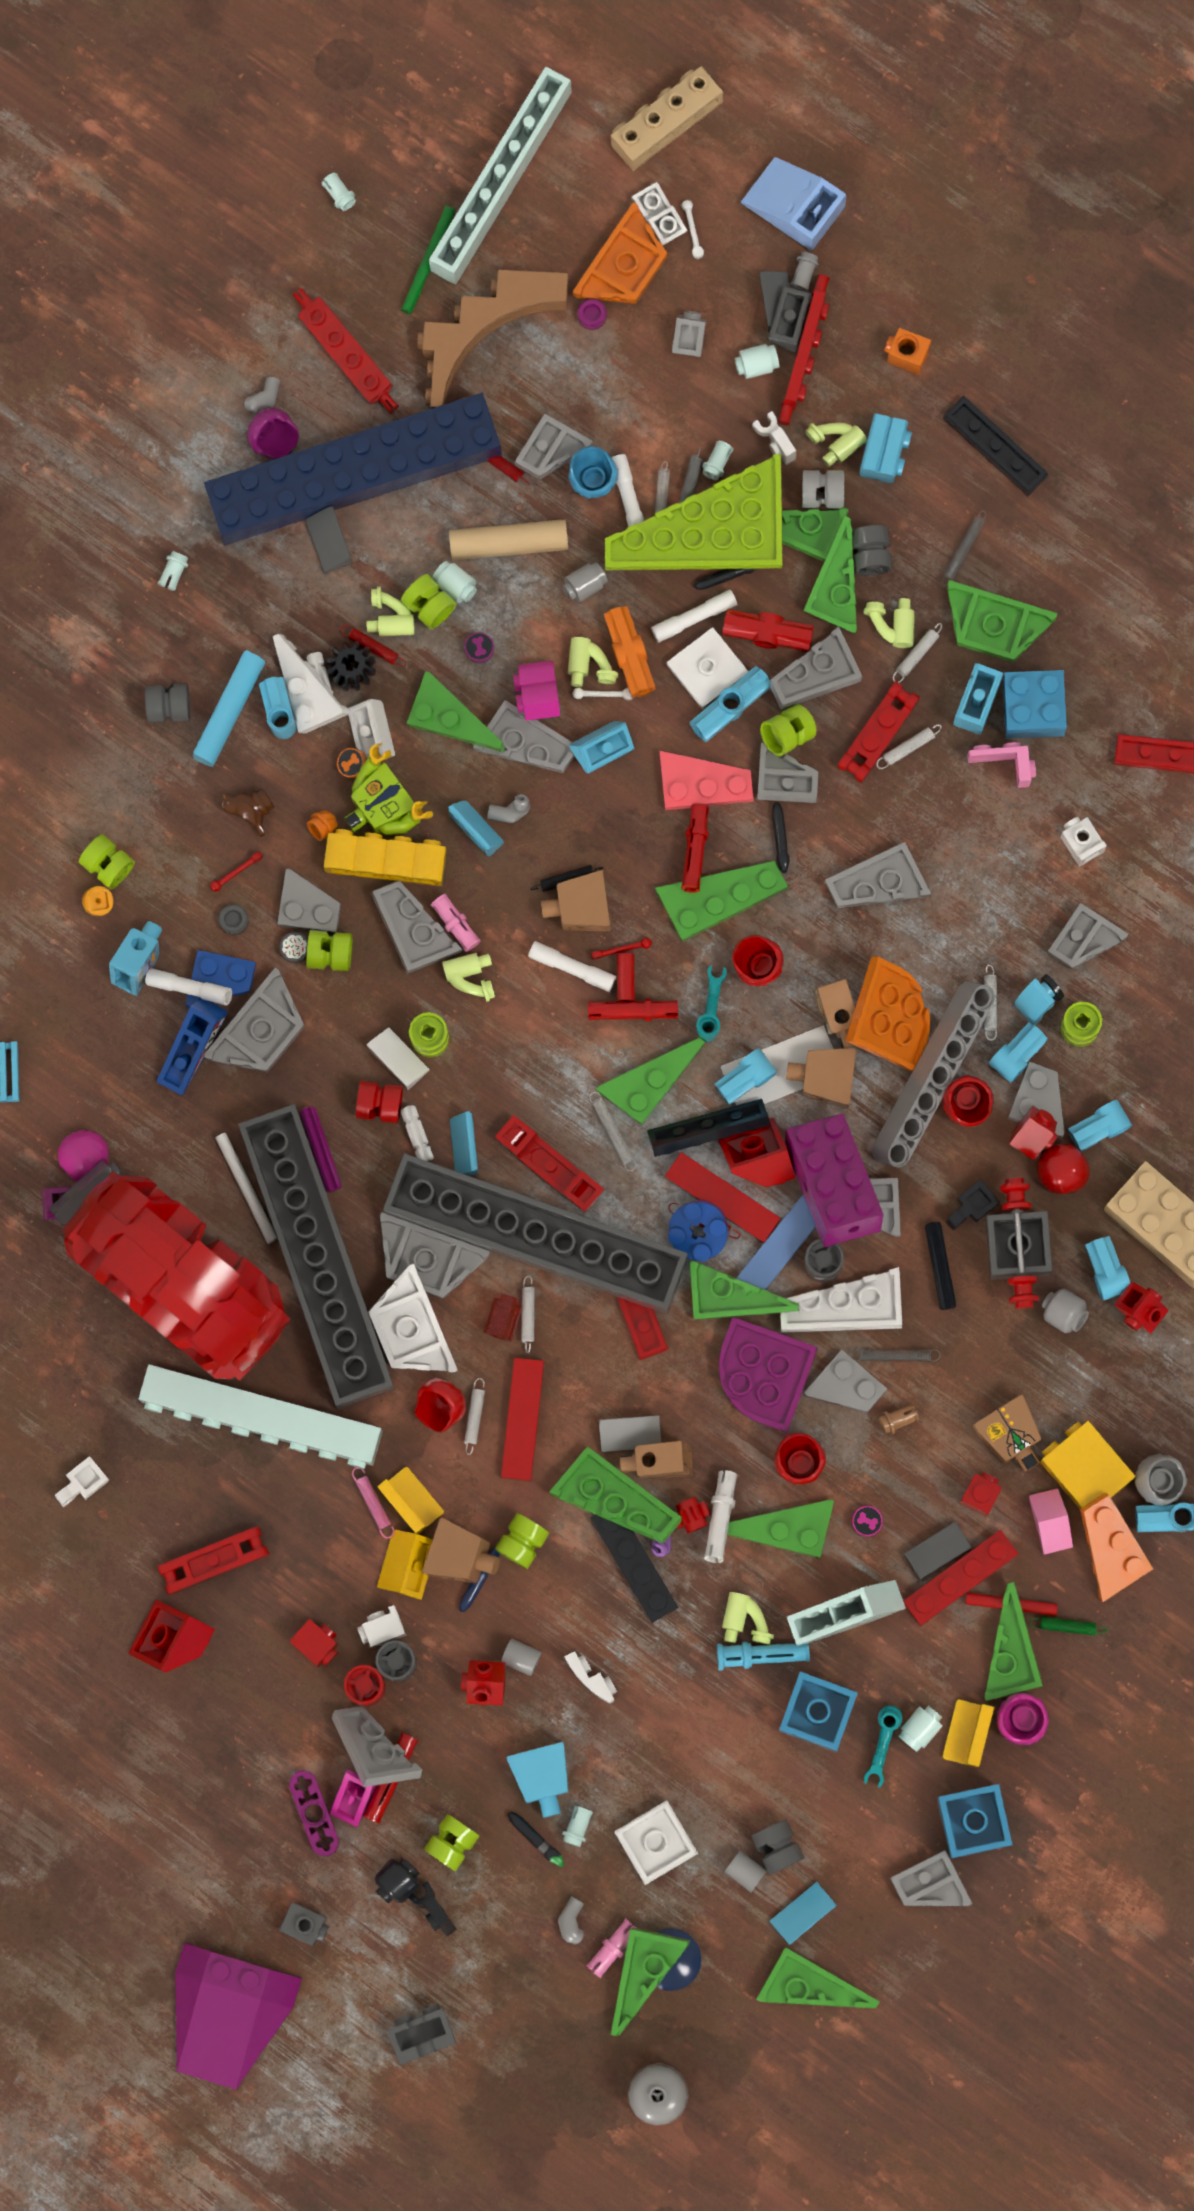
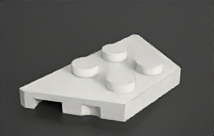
(410, 1326)

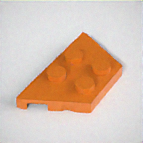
(624, 263)

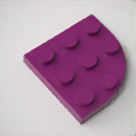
(764, 1373)

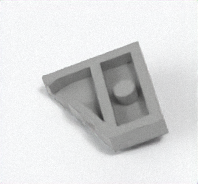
(307, 906)

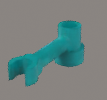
(709, 1019)
(884, 1740)

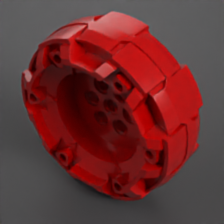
(191, 1293)

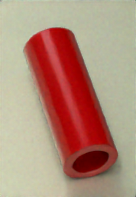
(625, 977)

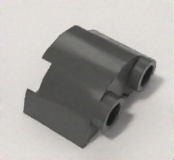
(422, 2035)

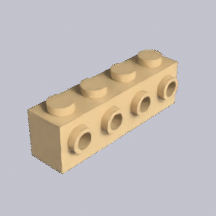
(666, 118)

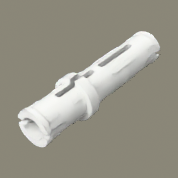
(722, 1506)

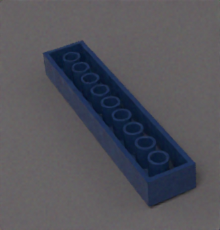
(353, 468)

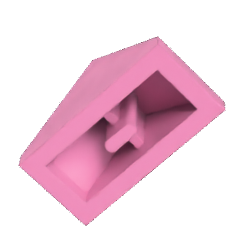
(1051, 1521)

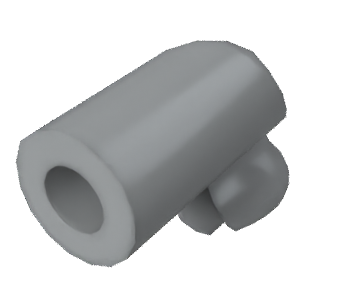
(568, 1923)

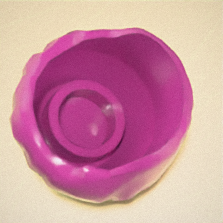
(81, 1153)
(1022, 1719)

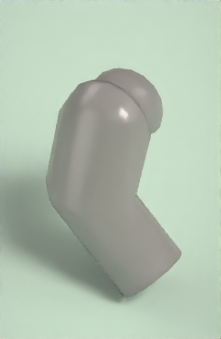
(264, 399)
(512, 812)

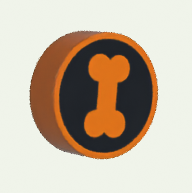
(350, 762)

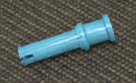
(746, 1655)

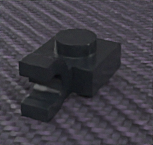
(974, 1203)
(437, 1916)

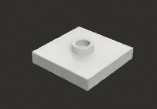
(707, 668)
(656, 1842)

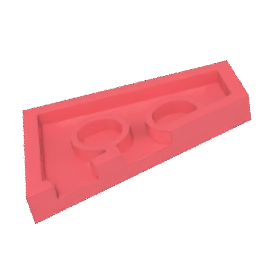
(702, 782)

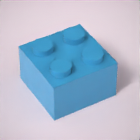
(1034, 704)
(818, 1712)
(974, 1821)

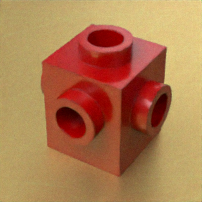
(1141, 1307)
(484, 1682)

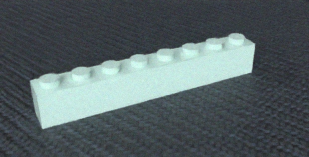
(500, 175)
(260, 1415)

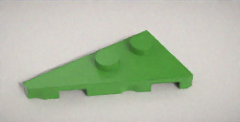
(811, 530)
(834, 589)
(443, 714)
(644, 1087)
(802, 1982)

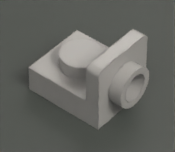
(689, 334)

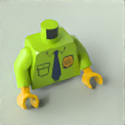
(382, 799)

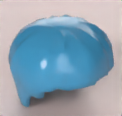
(592, 472)

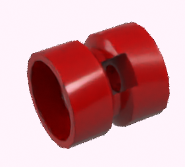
(379, 1102)
(364, 1685)

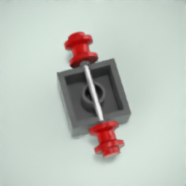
(1018, 1244)

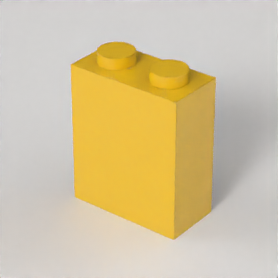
(1086, 1465)

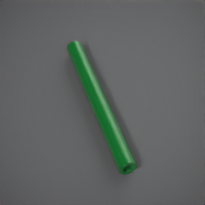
(424, 268)

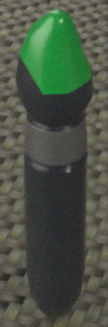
(536, 1839)

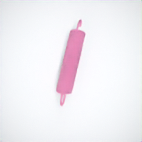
(373, 1502)

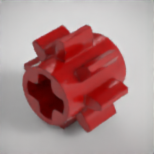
(692, 1515)

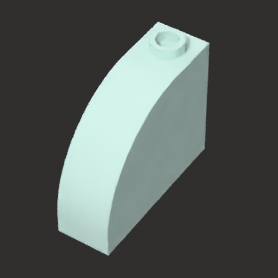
(846, 1612)

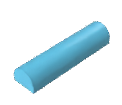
(228, 708)

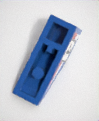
(190, 1045)

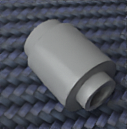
(584, 582)

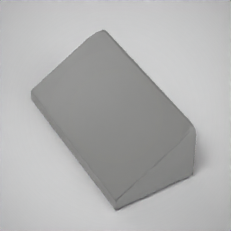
(626, 1433)

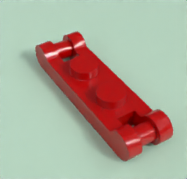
(878, 732)
(213, 1560)

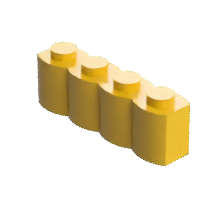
(384, 858)

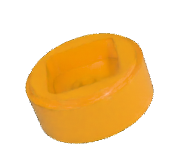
(97, 901)

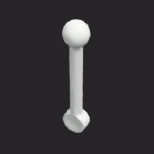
(697, 251)
(578, 693)

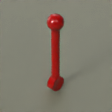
(216, 885)
(644, 943)

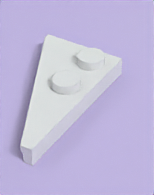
(309, 696)

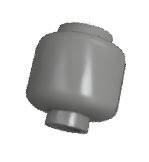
(1065, 1311)

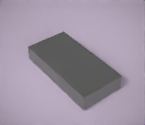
(937, 1550)

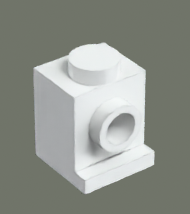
(1082, 850)
(381, 1628)

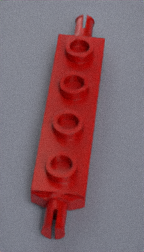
(345, 351)
(804, 363)

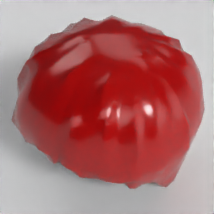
(757, 960)
(968, 1101)
(1063, 1169)
(439, 1404)
(799, 1458)

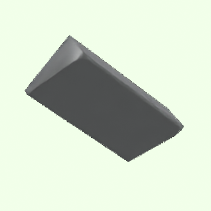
(771, 288)
(790, 318)
(329, 540)

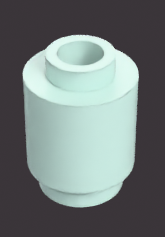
(757, 361)
(455, 582)
(920, 1728)

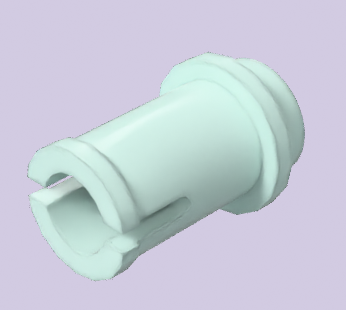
(343, 197)
(714, 466)
(174, 569)
(577, 1826)

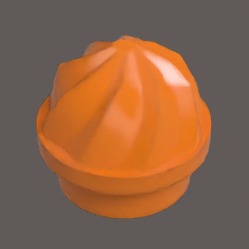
(322, 824)

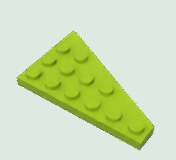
(720, 528)

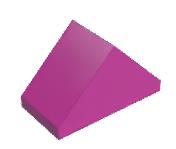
(352, 1799)

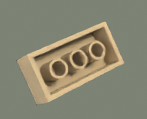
(1157, 1218)

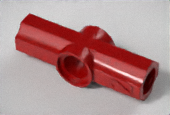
(767, 630)

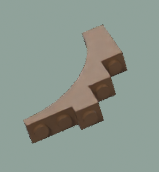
(512, 297)

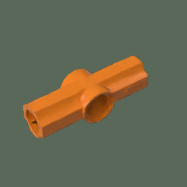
(629, 651)

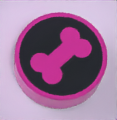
(867, 1521)

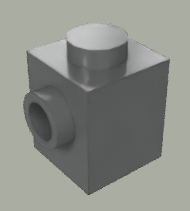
(304, 1925)

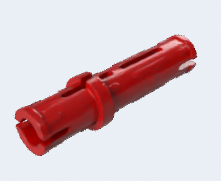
(696, 838)
(633, 1010)
(378, 1805)

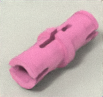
(455, 922)
(611, 1949)

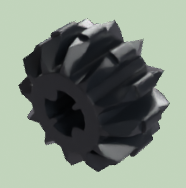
(363, 663)

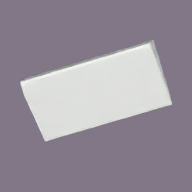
(370, 726)
(397, 1058)

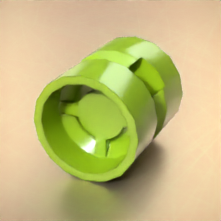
(425, 598)
(788, 730)
(99, 854)
(340, 950)
(1081, 1024)
(429, 1035)
(522, 1541)
(445, 1852)

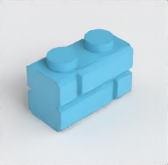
(884, 449)
(978, 698)

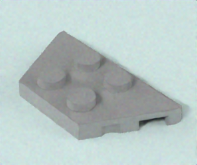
(259, 1029)
(437, 1257)

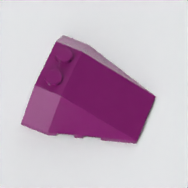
(226, 2013)

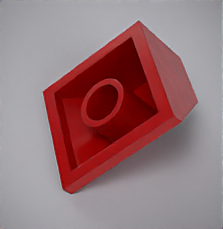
(759, 1156)
(170, 1638)

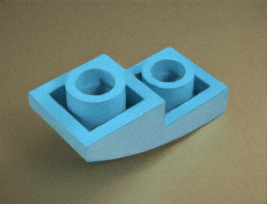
(1035, 1001)

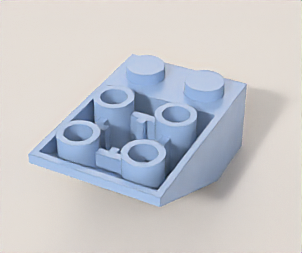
(795, 202)

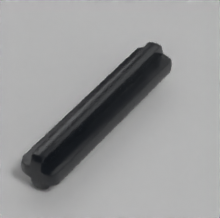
(940, 1265)

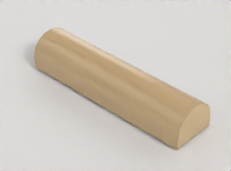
(508, 539)

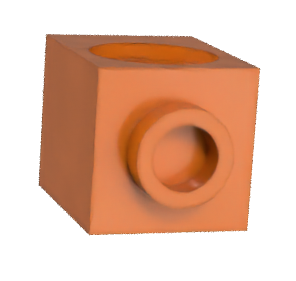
(912, 362)

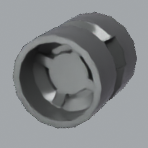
(872, 552)
(167, 702)
(822, 1262)
(396, 1661)
(777, 1847)

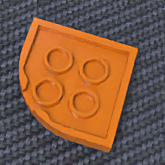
(890, 1015)

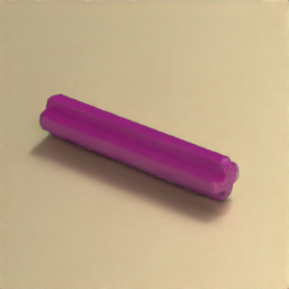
(320, 1149)

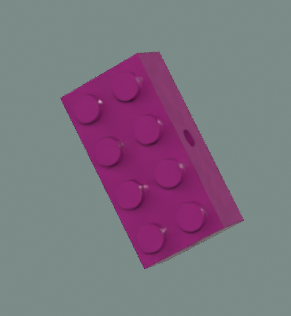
(833, 1180)

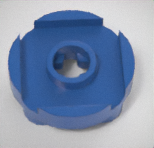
(694, 1213)

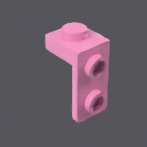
(1024, 767)

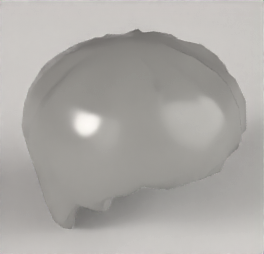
(1160, 1479)

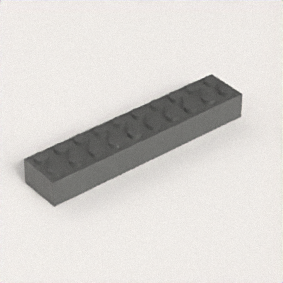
(536, 1233)
(316, 1257)

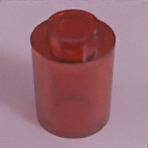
(503, 1318)

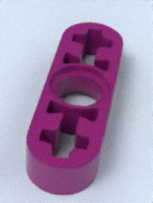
(299, 1794)

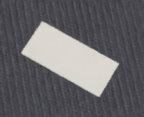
(779, 1055)

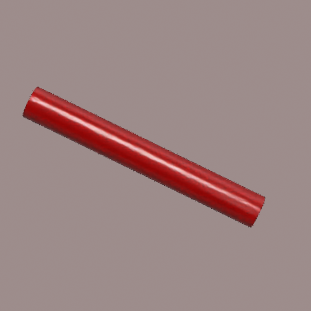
(997, 1602)

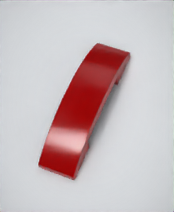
(549, 1164)

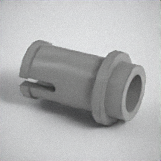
(806, 264)

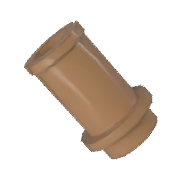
(898, 1419)

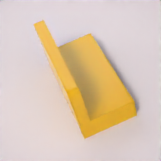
(411, 1500)
(404, 1564)
(968, 1733)

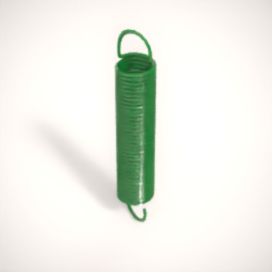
(1068, 1626)

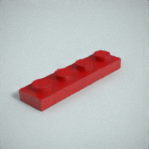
(960, 1578)

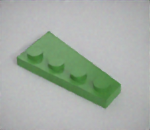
(720, 897)
(610, 1494)

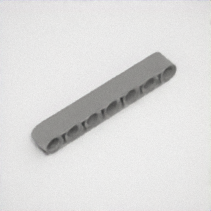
(923, 1083)

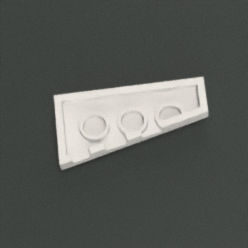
(856, 1305)

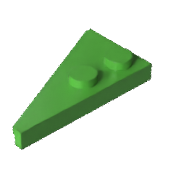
(725, 1296)
(792, 1529)
(1013, 1660)
(645, 1965)

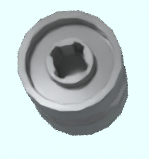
(833, 489)

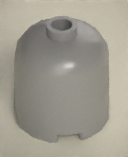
(662, 2078)

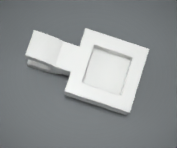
(779, 441)
(84, 1479)

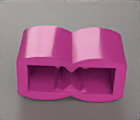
(538, 690)

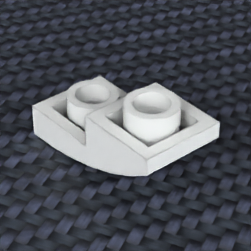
(659, 213)
(596, 1684)

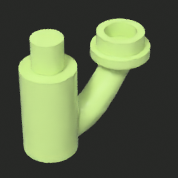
(843, 447)
(391, 624)
(903, 627)
(578, 664)
(466, 966)
(735, 1616)

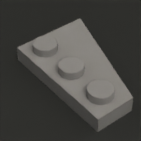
(819, 672)
(528, 741)
(411, 929)
(370, 1750)

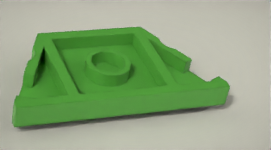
(994, 622)

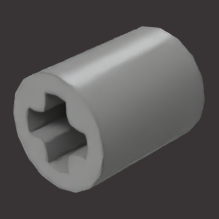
(521, 1657)
(745, 1871)

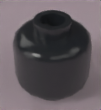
(397, 1880)

